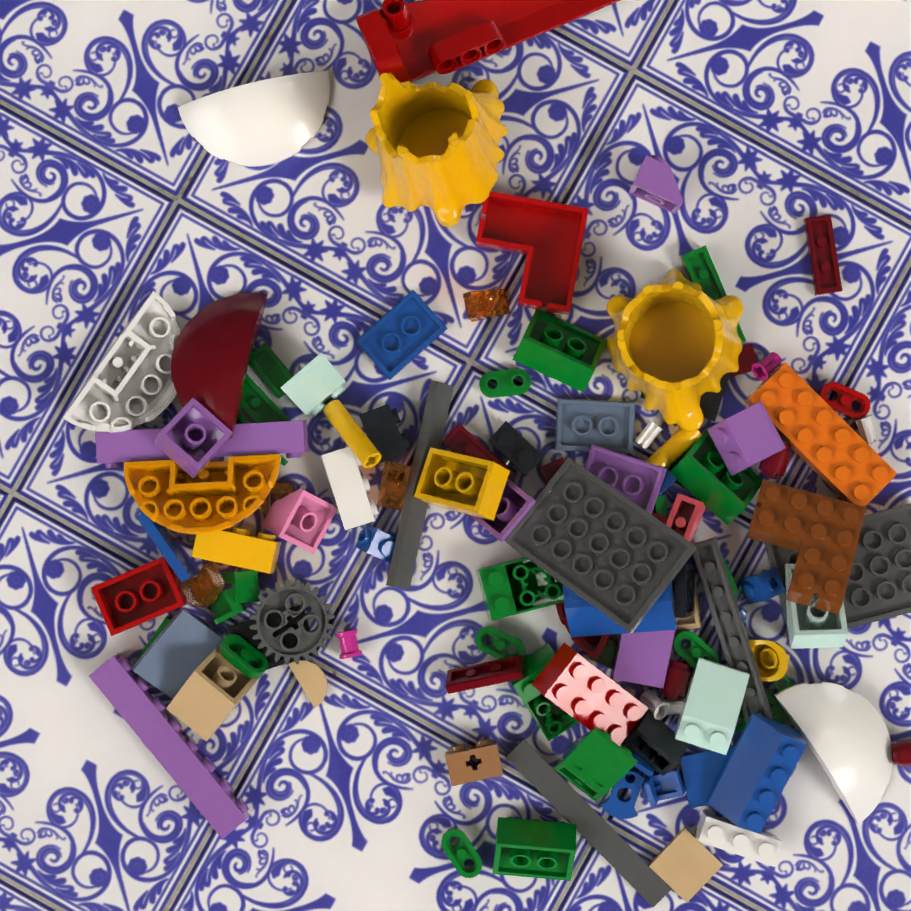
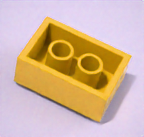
(462, 483)
(239, 549)

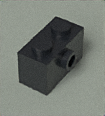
(383, 432)
(515, 449)
(656, 743)

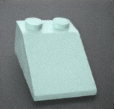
(314, 385)
(811, 626)
(712, 706)

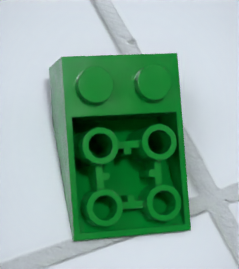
(517, 588)
(547, 715)
(595, 763)

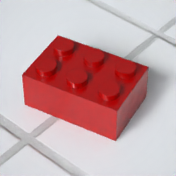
(139, 596)

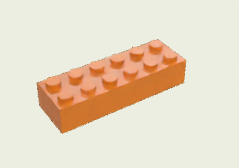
(822, 437)

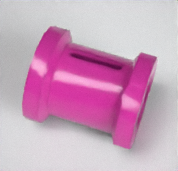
(348, 644)

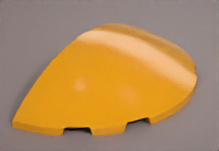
(208, 503)

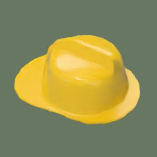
(770, 659)

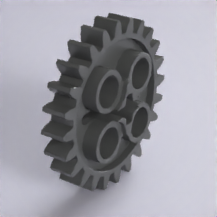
(306, 640)

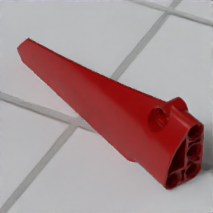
(450, 34)

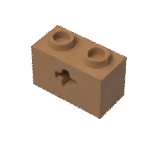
(463, 772)

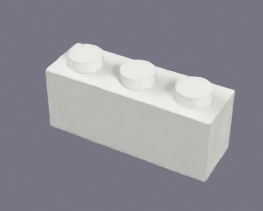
(349, 488)
(737, 840)

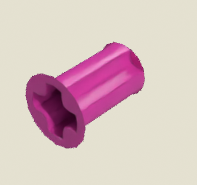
(766, 366)

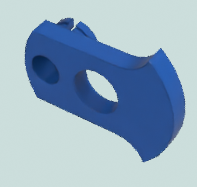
(620, 807)

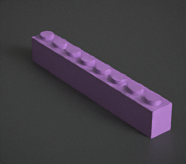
(247, 440)
(169, 745)

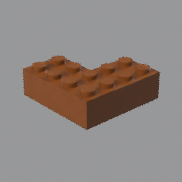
(820, 530)

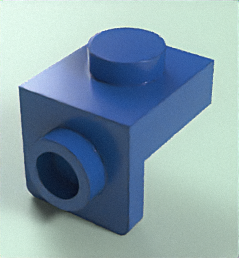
(376, 543)
(762, 586)
(662, 787)

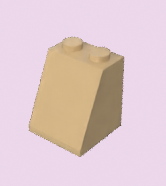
(210, 695)

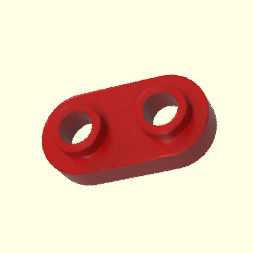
(843, 399)

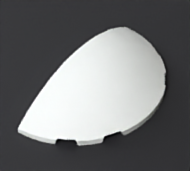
(260, 119)
(133, 376)
(846, 740)

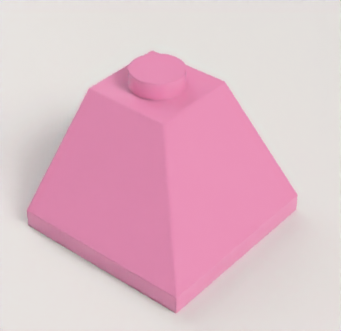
(300, 519)

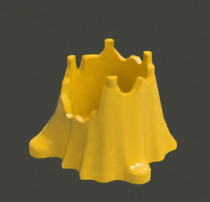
(437, 144)
(675, 345)

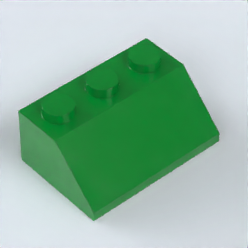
(560, 350)
(709, 480)
(534, 848)

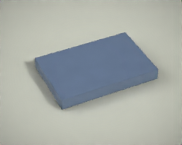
(594, 422)
(177, 652)

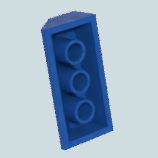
(588, 621)
(757, 772)

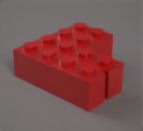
(549, 238)

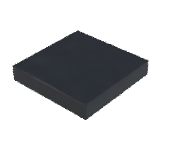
(685, 591)

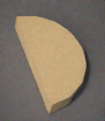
(311, 679)

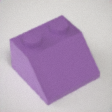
(657, 184)
(192, 437)
(746, 438)
(511, 510)

